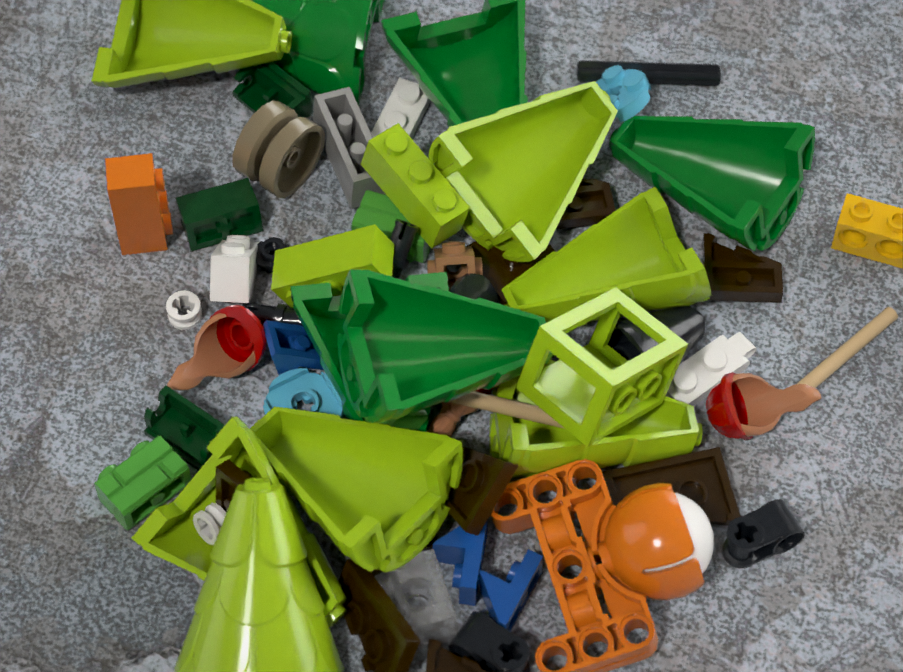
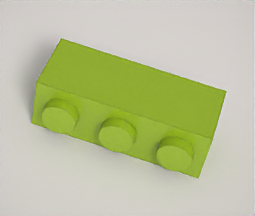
(414, 185)
(330, 260)

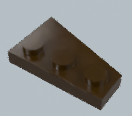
(479, 489)

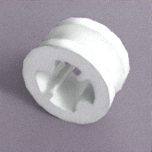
(179, 299)
(209, 522)

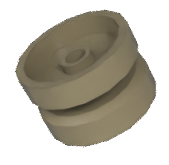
(278, 149)

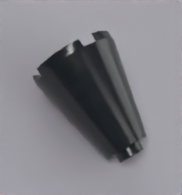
(683, 321)

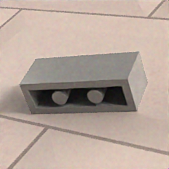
(345, 142)

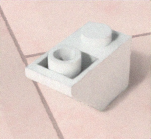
(233, 270)

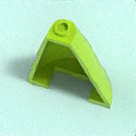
(188, 38)
(524, 166)
(626, 250)
(538, 447)
(364, 482)
(171, 529)
(259, 595)

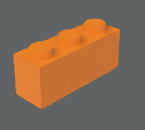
(138, 203)

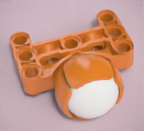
(647, 545)

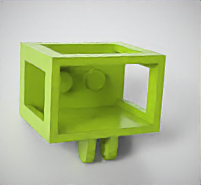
(593, 386)

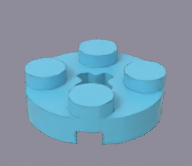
(626, 90)
(306, 386)

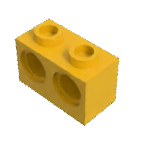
(870, 230)

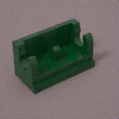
(271, 83)
(219, 212)
(182, 427)

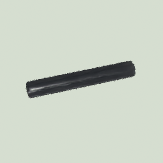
(655, 72)

